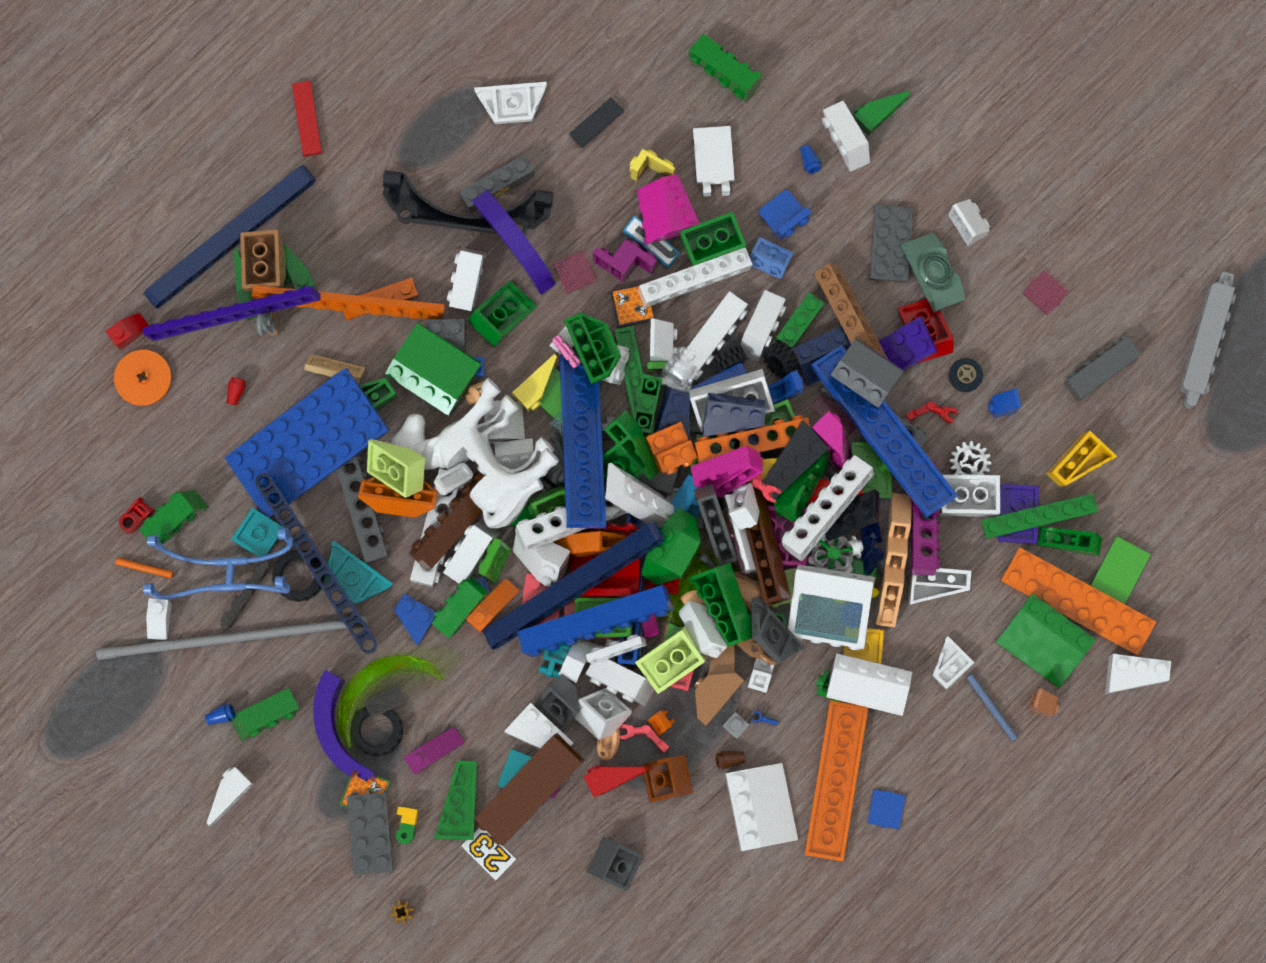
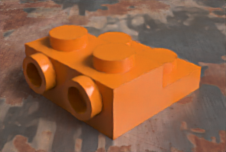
(671, 448)

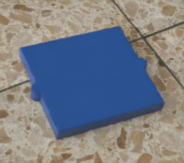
(886, 809)

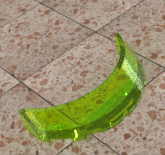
(368, 678)

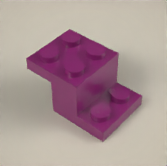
(625, 260)

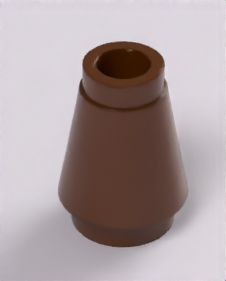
(729, 759)

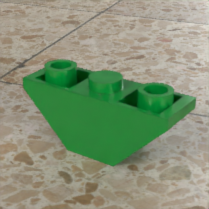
(647, 402)

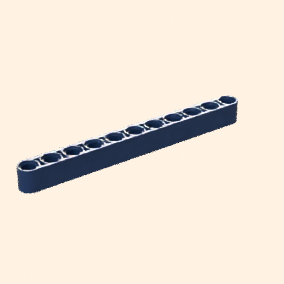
(229, 236)
(313, 554)
(574, 585)

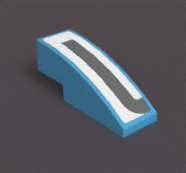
(664, 251)

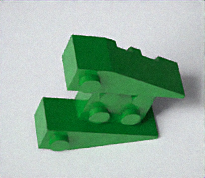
(295, 272)
(630, 450)

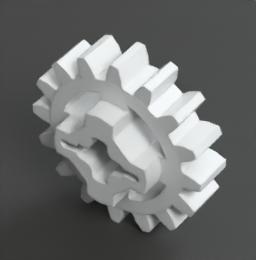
(966, 453)

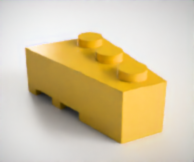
(1079, 459)

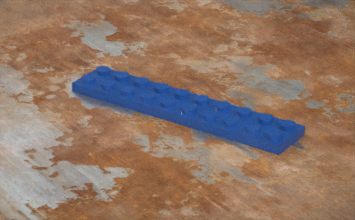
(889, 440)
(582, 448)

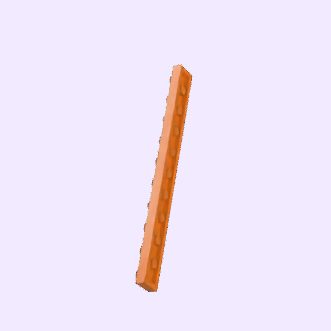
(362, 304)

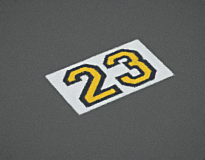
(489, 855)

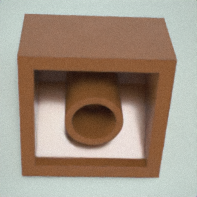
(668, 778)

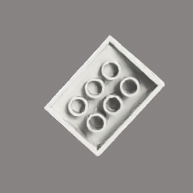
(742, 538)
(761, 807)

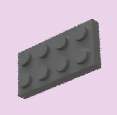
(890, 230)
(370, 833)

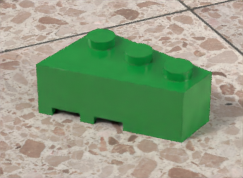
(379, 393)
(173, 515)
(265, 714)

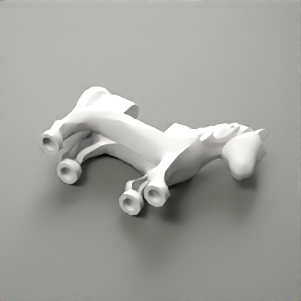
(501, 489)

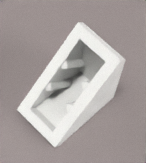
(575, 661)

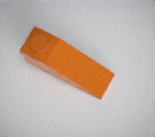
(492, 605)

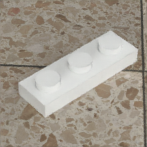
(615, 648)

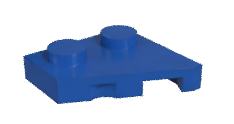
(415, 617)

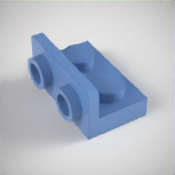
(770, 258)

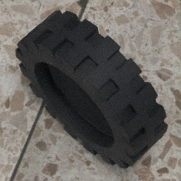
(295, 595)
(376, 750)

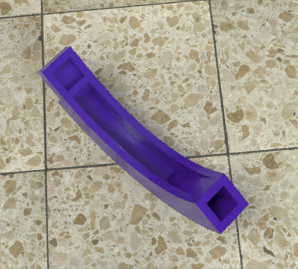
(515, 241)
(324, 720)

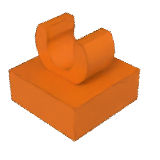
(660, 722)

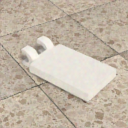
(713, 158)

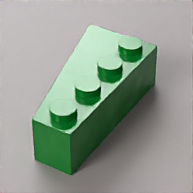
(725, 67)

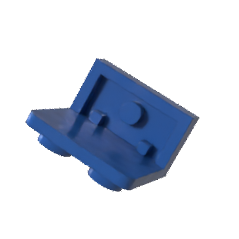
(784, 214)

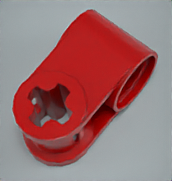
(136, 514)

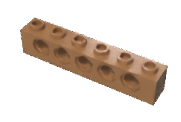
(847, 307)

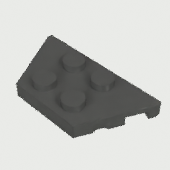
(772, 633)

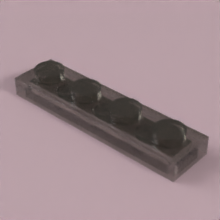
(240, 602)

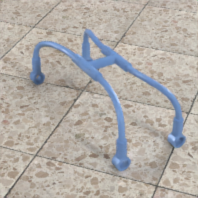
(280, 581)

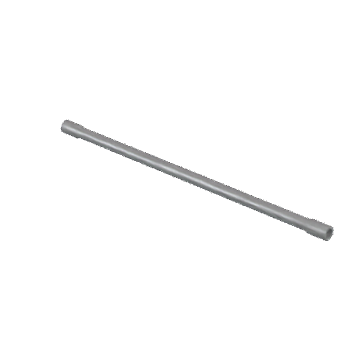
(113, 652)

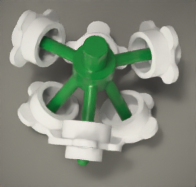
(842, 562)

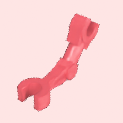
(766, 489)
(645, 730)

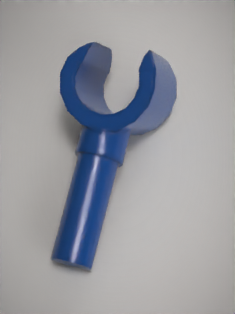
(764, 719)

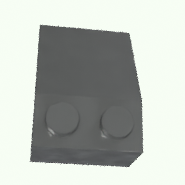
(449, 329)

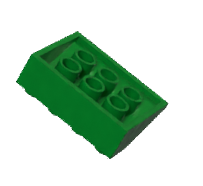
(433, 369)
(1045, 640)

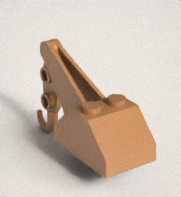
(722, 681)

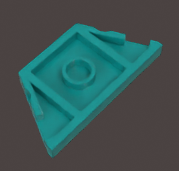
(355, 576)

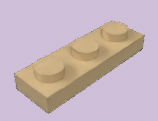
(330, 367)

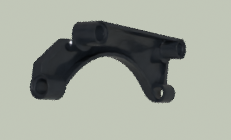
(403, 196)

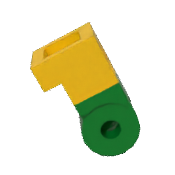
(408, 825)

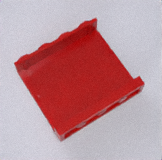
(621, 584)

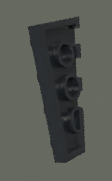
(797, 456)

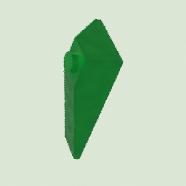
(796, 496)

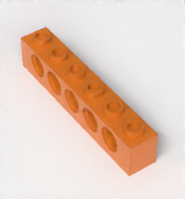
(703, 445)

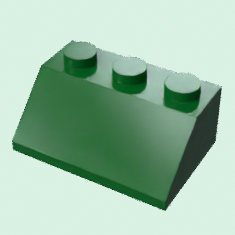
(712, 239)

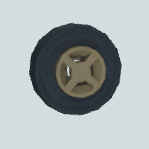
(970, 370)

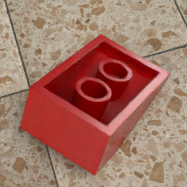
(935, 324)
(606, 778)

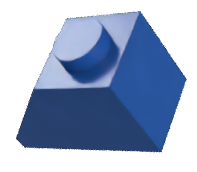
(1004, 403)

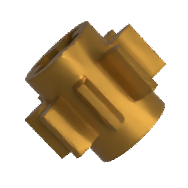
(407, 910)

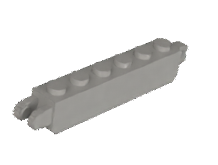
(1206, 340)

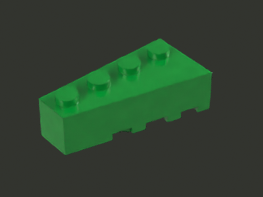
(724, 603)

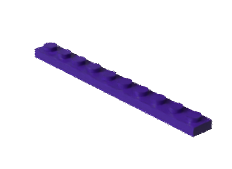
(232, 313)

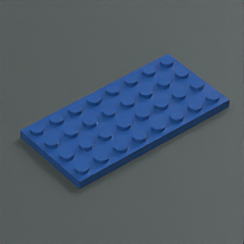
(308, 441)

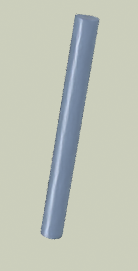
(992, 707)

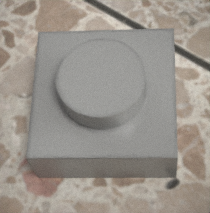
(735, 725)

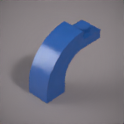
(786, 388)

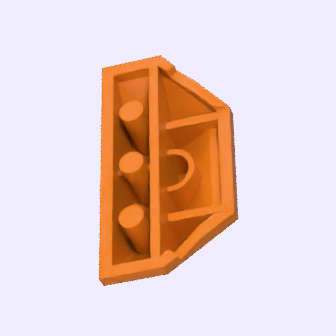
(388, 501)

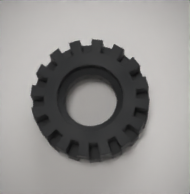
(729, 358)
(780, 359)

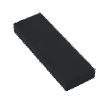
(596, 122)

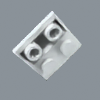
(514, 453)

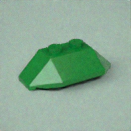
(594, 345)
(675, 554)

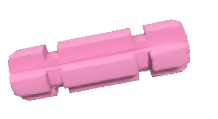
(566, 351)

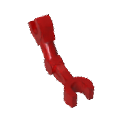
(932, 407)

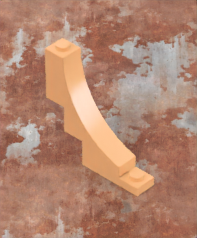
(895, 560)

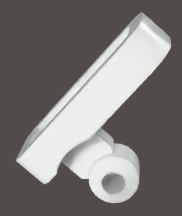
(453, 479)

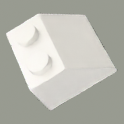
(968, 221)
(661, 340)
(513, 432)
(602, 713)

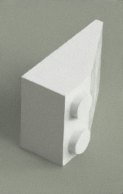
(545, 562)

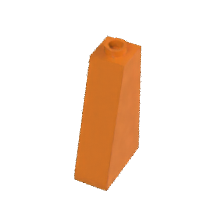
(589, 543)

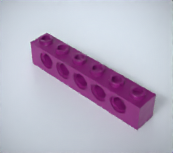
(920, 563)

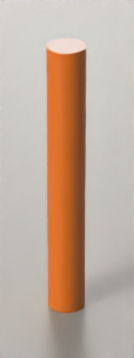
(145, 568)

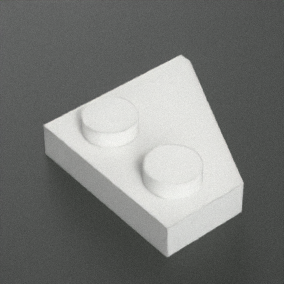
(951, 664)

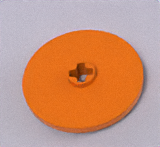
(149, 390)

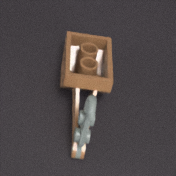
(263, 265)

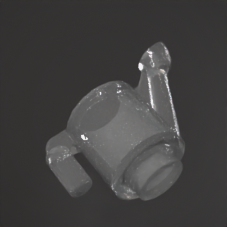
(679, 370)

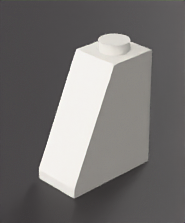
(702, 629)

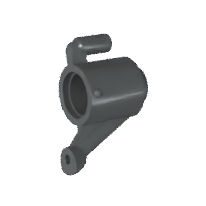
(556, 473)

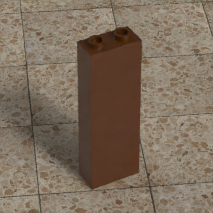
(529, 790)

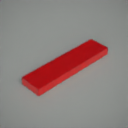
(306, 118)

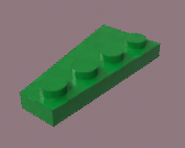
(459, 809)

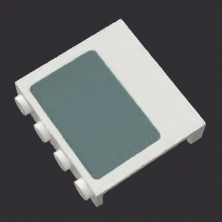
(830, 606)

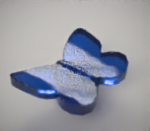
(870, 554)

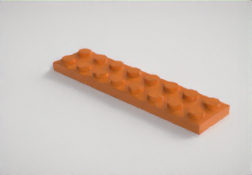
(1079, 601)
(836, 781)

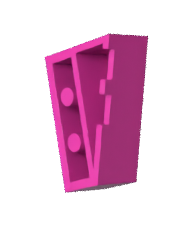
(728, 470)

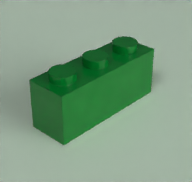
(800, 321)
(459, 607)

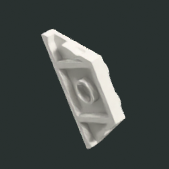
(511, 102)

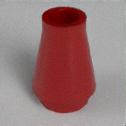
(235, 390)

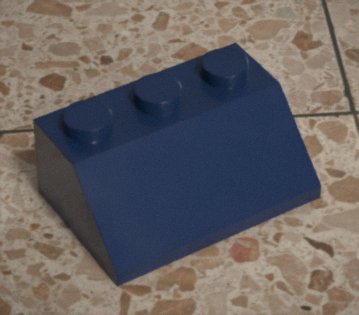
(817, 348)

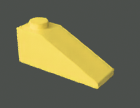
(534, 387)

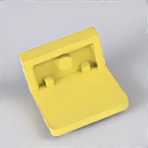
(650, 159)

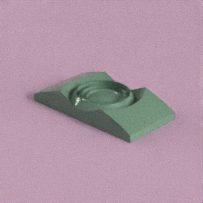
(934, 271)

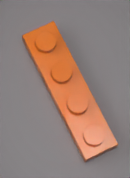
(401, 291)

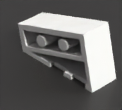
(466, 279)
(762, 324)
(470, 551)
(1134, 672)
(534, 728)

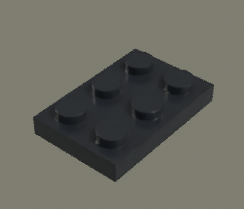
(859, 514)

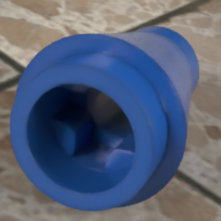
(810, 160)
(222, 714)

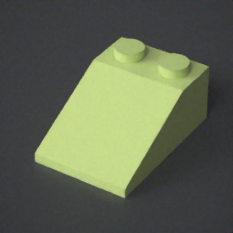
(396, 467)
(671, 660)

